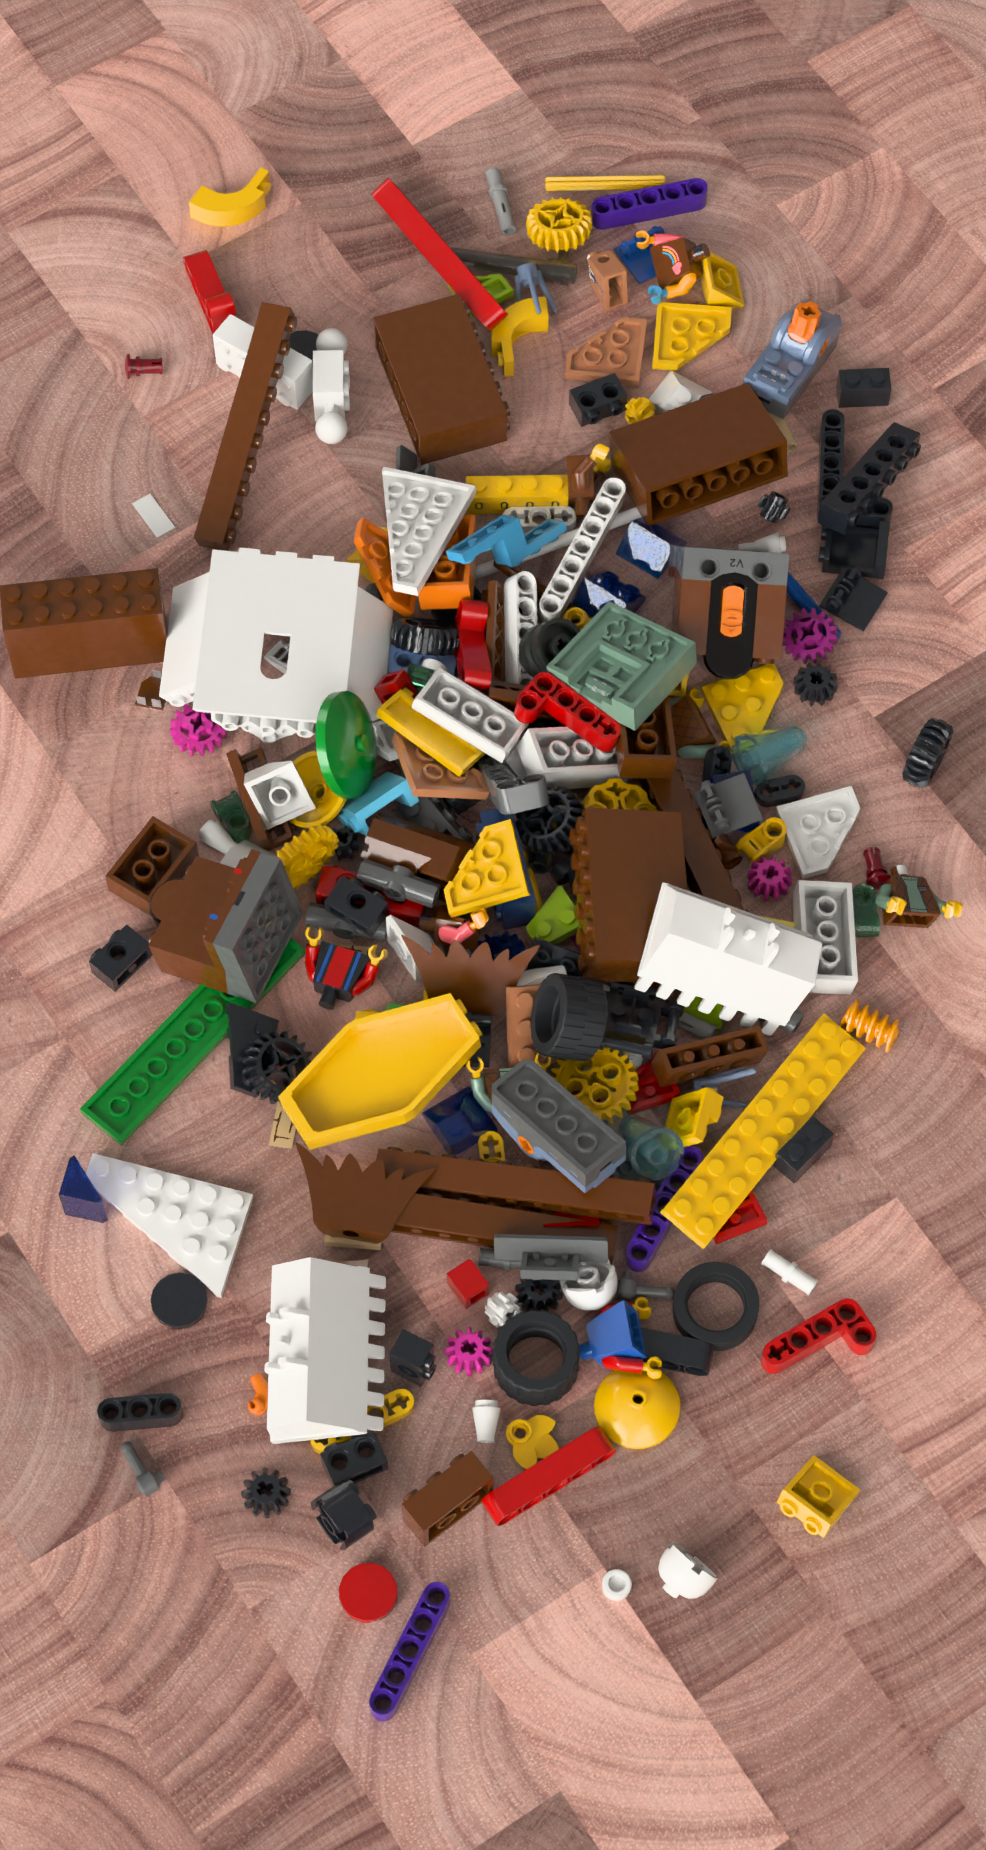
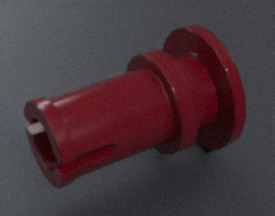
(142, 366)
(876, 872)

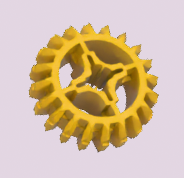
(559, 224)

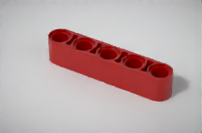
(548, 1476)

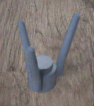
(528, 277)
(712, 1080)

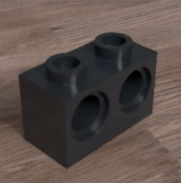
(596, 396)
(357, 1467)

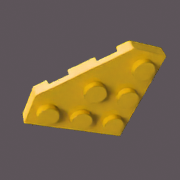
(686, 332)
(743, 702)
(488, 873)

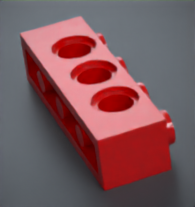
(406, 911)

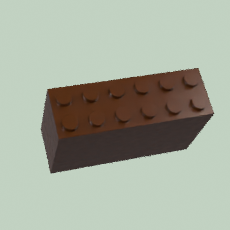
(441, 379)
(698, 454)
(84, 623)
(619, 875)

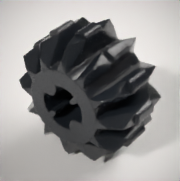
(815, 684)
(533, 1300)
(272, 1484)

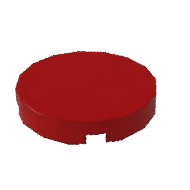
(368, 1592)

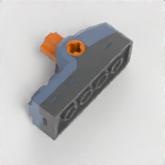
(793, 356)
(556, 1126)

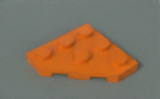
(374, 549)

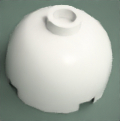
(594, 1287)
(684, 1573)

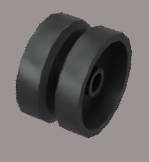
(544, 642)

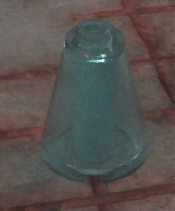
(767, 750)
(650, 1147)

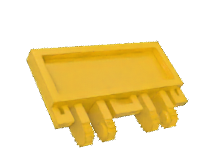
(427, 735)

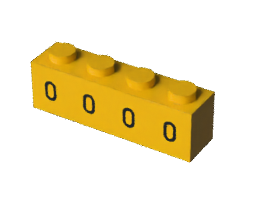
(502, 492)

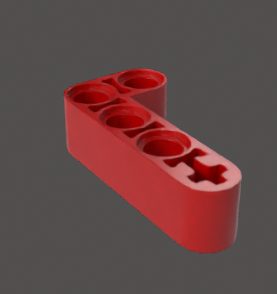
(208, 289)
(472, 652)
(603, 737)
(815, 1340)

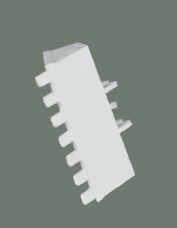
(727, 959)
(322, 1351)

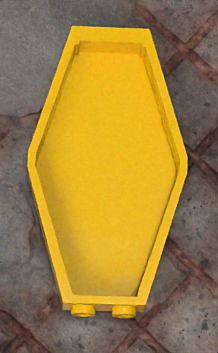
(380, 1071)

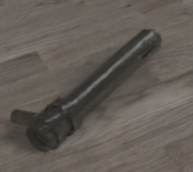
(552, 269)

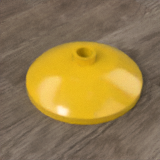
(326, 806)
(632, 1423)

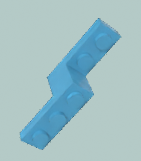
(506, 541)

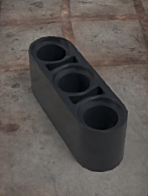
(678, 1352)
(152, 1419)

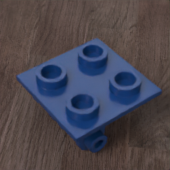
(638, 260)

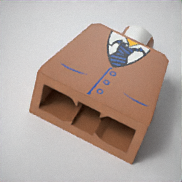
(607, 269)

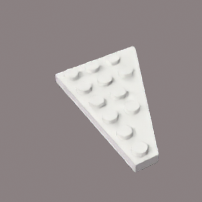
(420, 523)
(185, 1216)

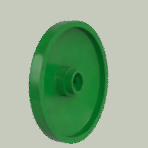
(346, 744)

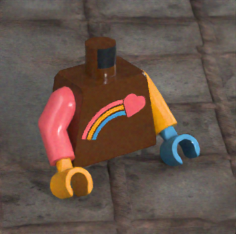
(675, 263)
(460, 928)

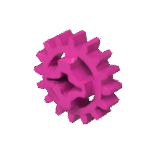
(189, 723)

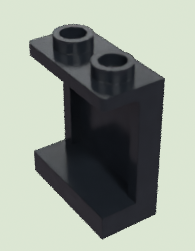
(857, 547)

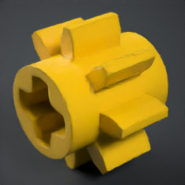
(639, 410)

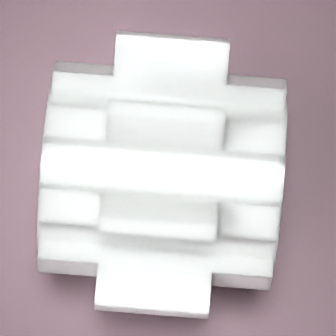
(501, 1308)

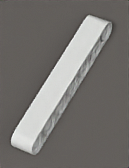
(585, 542)

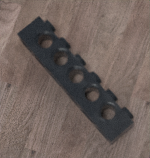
(869, 478)

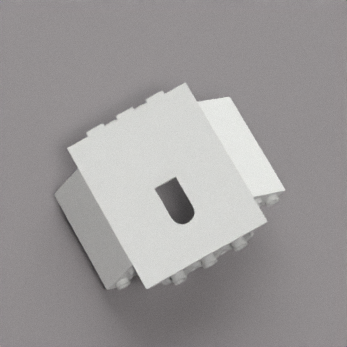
(219, 632)

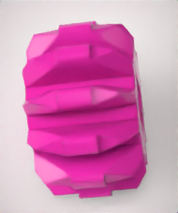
(769, 887)
(474, 1343)

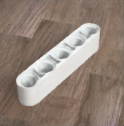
(516, 622)

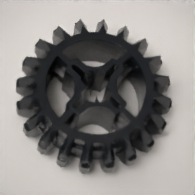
(424, 636)
(927, 753)
(551, 820)
(272, 1047)

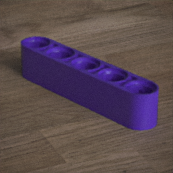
(649, 203)
(650, 1244)
(409, 1665)

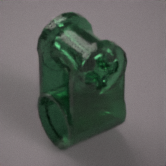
(231, 813)
(865, 913)

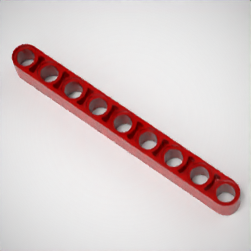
(439, 254)

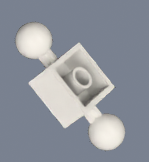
(331, 386)

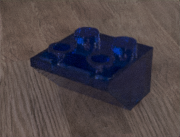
(605, 587)

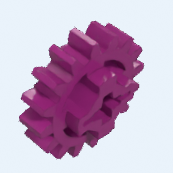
(811, 646)

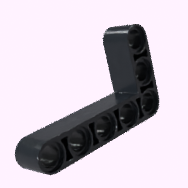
(833, 458)

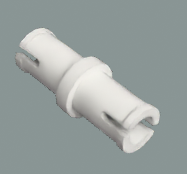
(789, 1272)

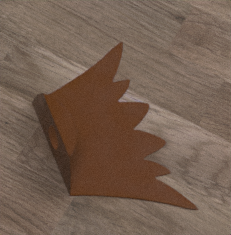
(473, 979)
(356, 1202)

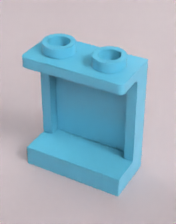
(381, 792)

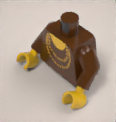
(581, 476)

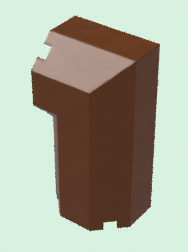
(418, 848)

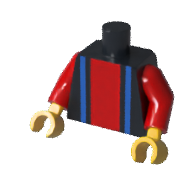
(339, 971)

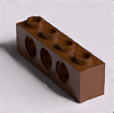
(709, 1056)

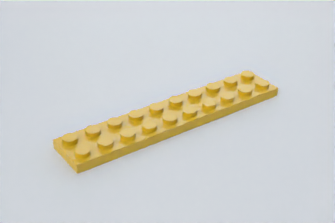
(762, 1130)

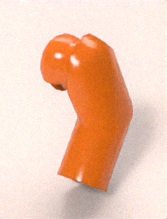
(260, 1401)

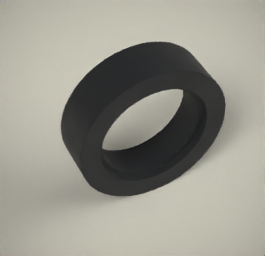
(720, 1273)

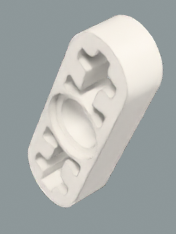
(546, 511)

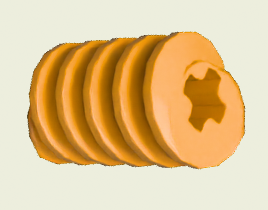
(871, 1025)

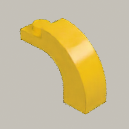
(231, 208)
(520, 321)

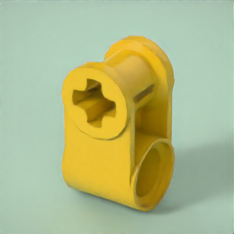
(760, 843)

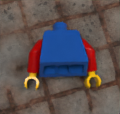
(618, 1339)

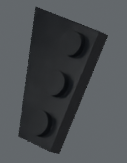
(242, 1030)

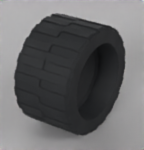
(569, 1017)
(543, 1325)

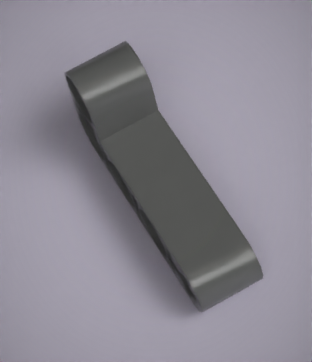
(510, 793)

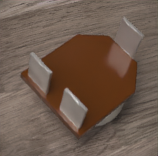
(149, 692)

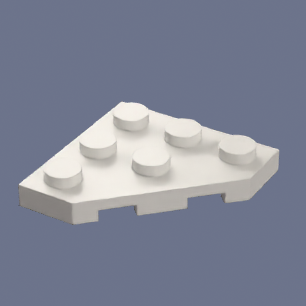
(818, 828)

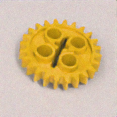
(308, 854)
(595, 1085)

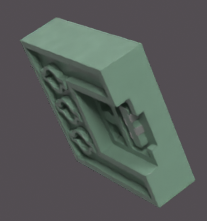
(624, 664)

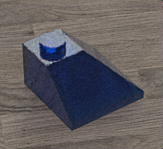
(459, 1121)

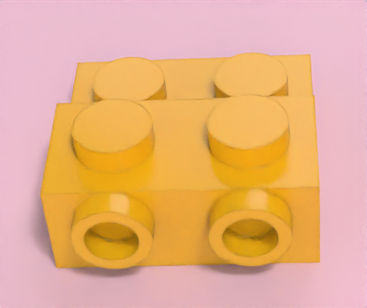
(692, 1113)
(817, 1496)

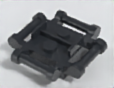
(636, 1018)

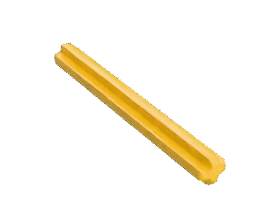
(611, 182)

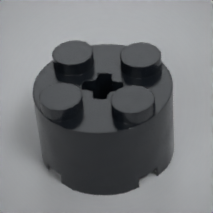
(344, 1514)

